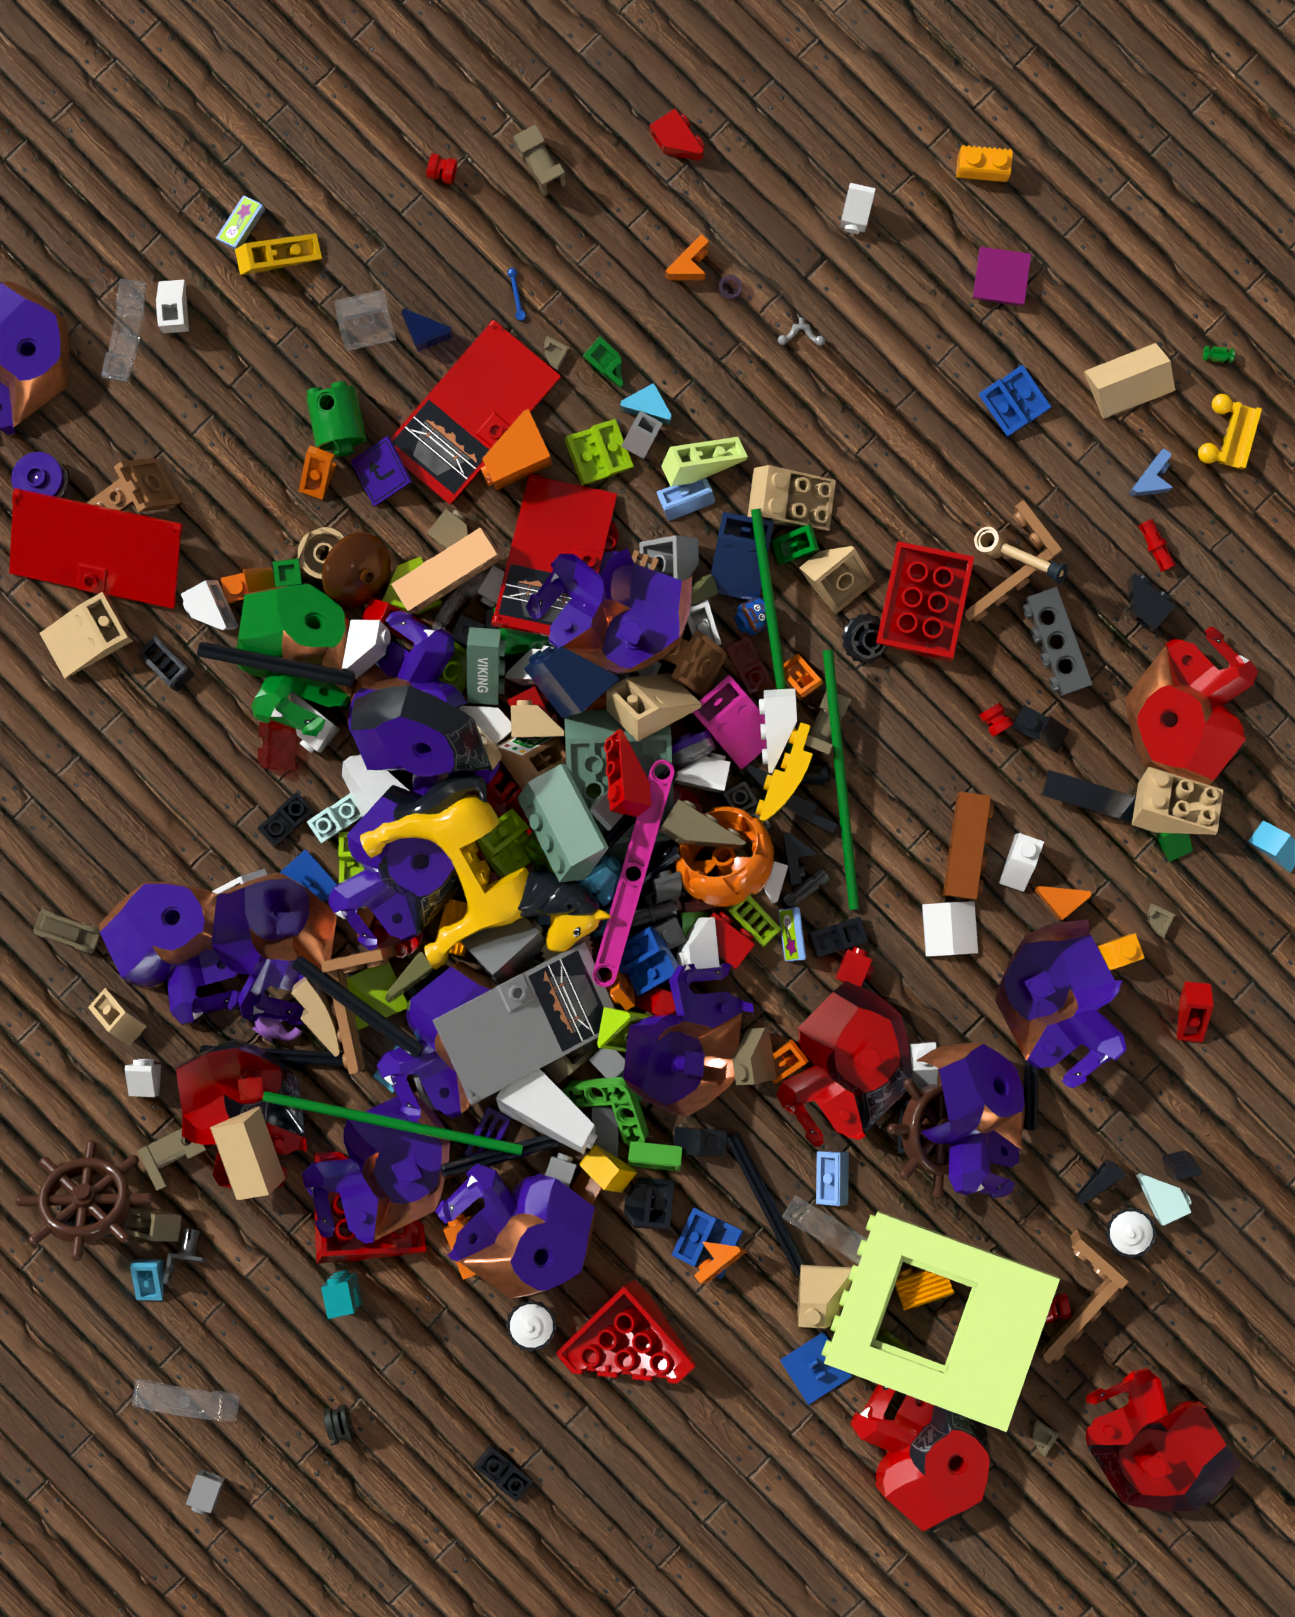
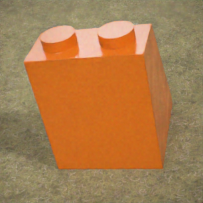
(516, 454)

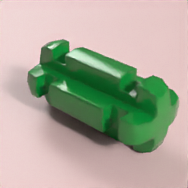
(1218, 354)

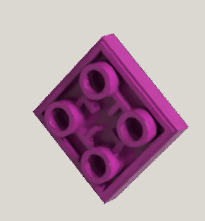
(1001, 276)

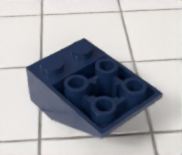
(736, 558)

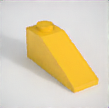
(277, 253)

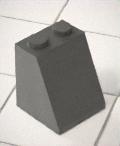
(506, 949)

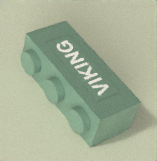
(485, 666)

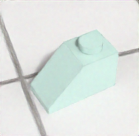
(1165, 1200)

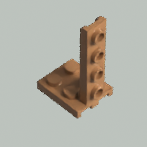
(140, 484)
(1040, 538)
(696, 663)
(348, 1031)
(1090, 1310)

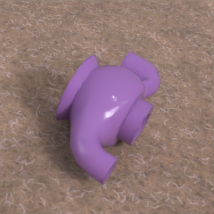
(273, 1029)

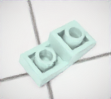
(335, 818)

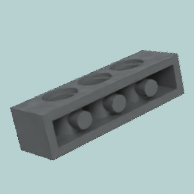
(1051, 602)

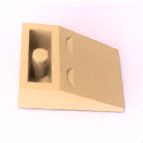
(792, 497)
(86, 635)
(649, 703)
(1176, 804)

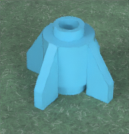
(604, 879)

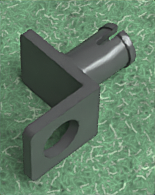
(186, 1253)

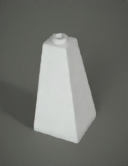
(364, 784)
(547, 1109)

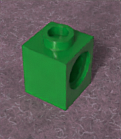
(287, 572)

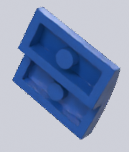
(1015, 400)
(647, 961)
(704, 1228)

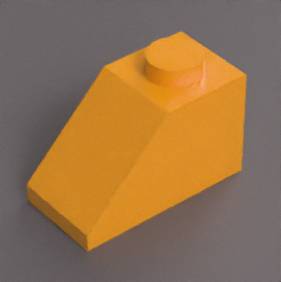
(1121, 951)

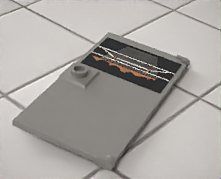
(524, 1023)

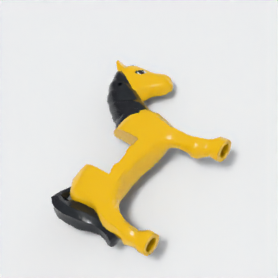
(454, 824)

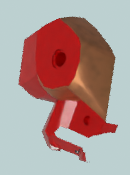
(1180, 710)

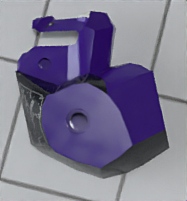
(418, 734)
(401, 884)

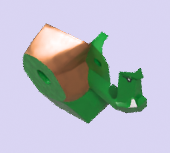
(298, 626)

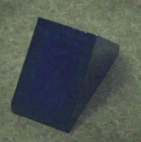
(425, 331)

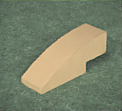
(318, 1014)

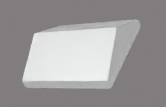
(950, 928)

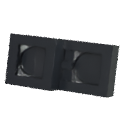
(837, 937)

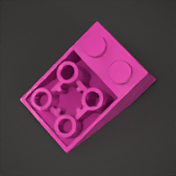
(732, 721)

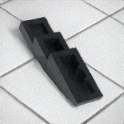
(1089, 796)
(799, 806)

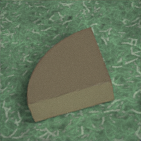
(555, 352)
(1160, 919)
(1043, 1437)

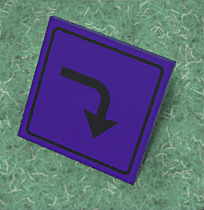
(381, 471)

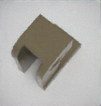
(533, 151)
(820, 733)
(62, 929)
(165, 1152)

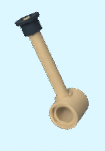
(1001, 547)

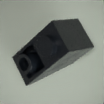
(1147, 604)

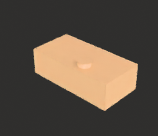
(446, 571)

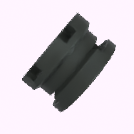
(338, 1424)

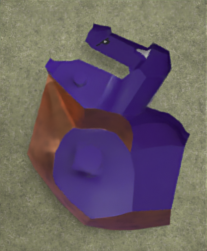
(614, 618)
(259, 936)
(387, 1179)

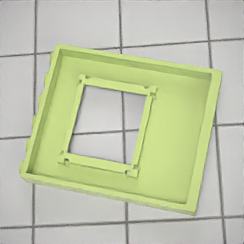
(992, 1338)

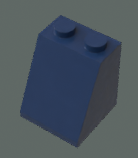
(568, 679)

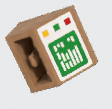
(531, 757)

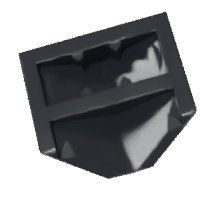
(650, 1203)

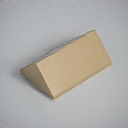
(1130, 380)
(248, 1155)

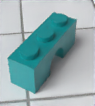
(341, 1294)

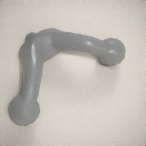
(819, 340)

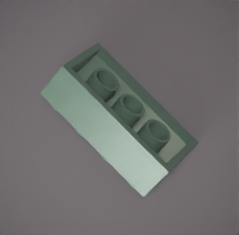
(563, 824)

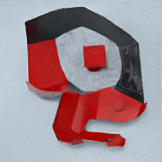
(857, 1059)
(231, 1082)
(1158, 1455)
(933, 1458)

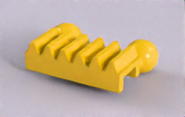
(1238, 436)

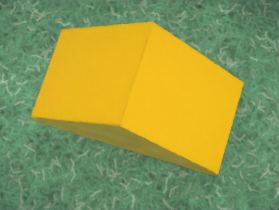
(607, 1169)

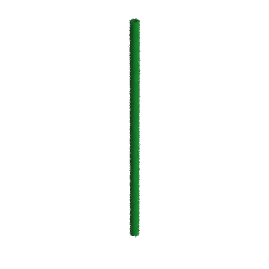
(769, 603)
(841, 783)
(393, 1123)

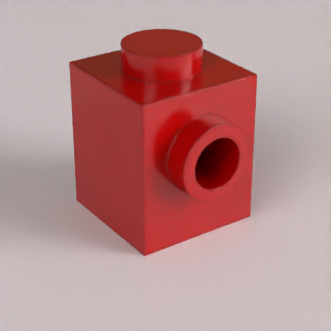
(855, 967)

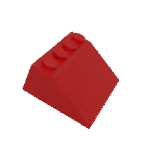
(925, 601)

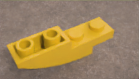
(783, 784)

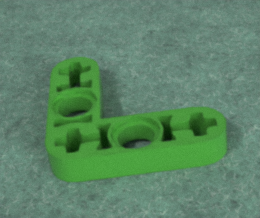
(616, 1099)

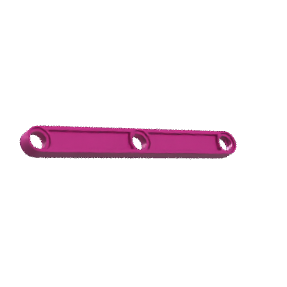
(628, 891)

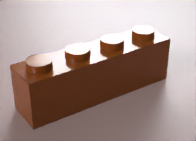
(967, 846)

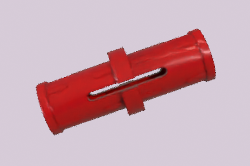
(1156, 545)

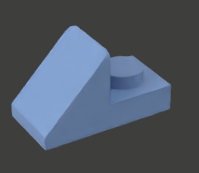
(1151, 483)

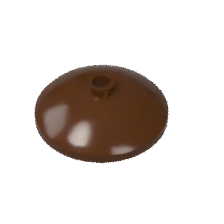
(349, 564)

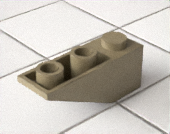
(692, 828)

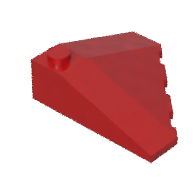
(344, 1244)
(629, 1339)

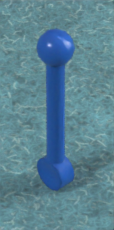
(520, 314)

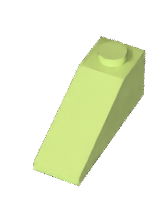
(700, 460)

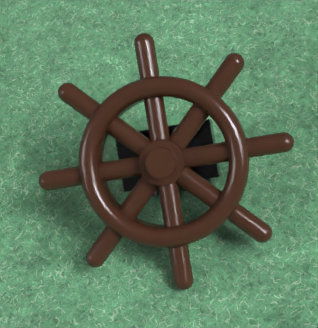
(917, 1116)
(85, 1212)

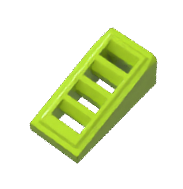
(738, 916)

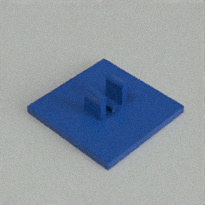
(310, 874)
(809, 1372)

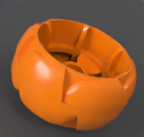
(737, 875)

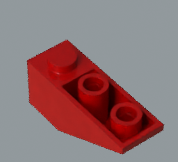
(627, 781)

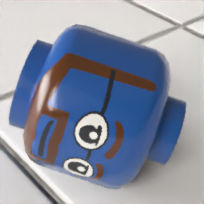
(751, 617)

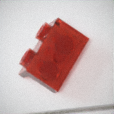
(278, 746)

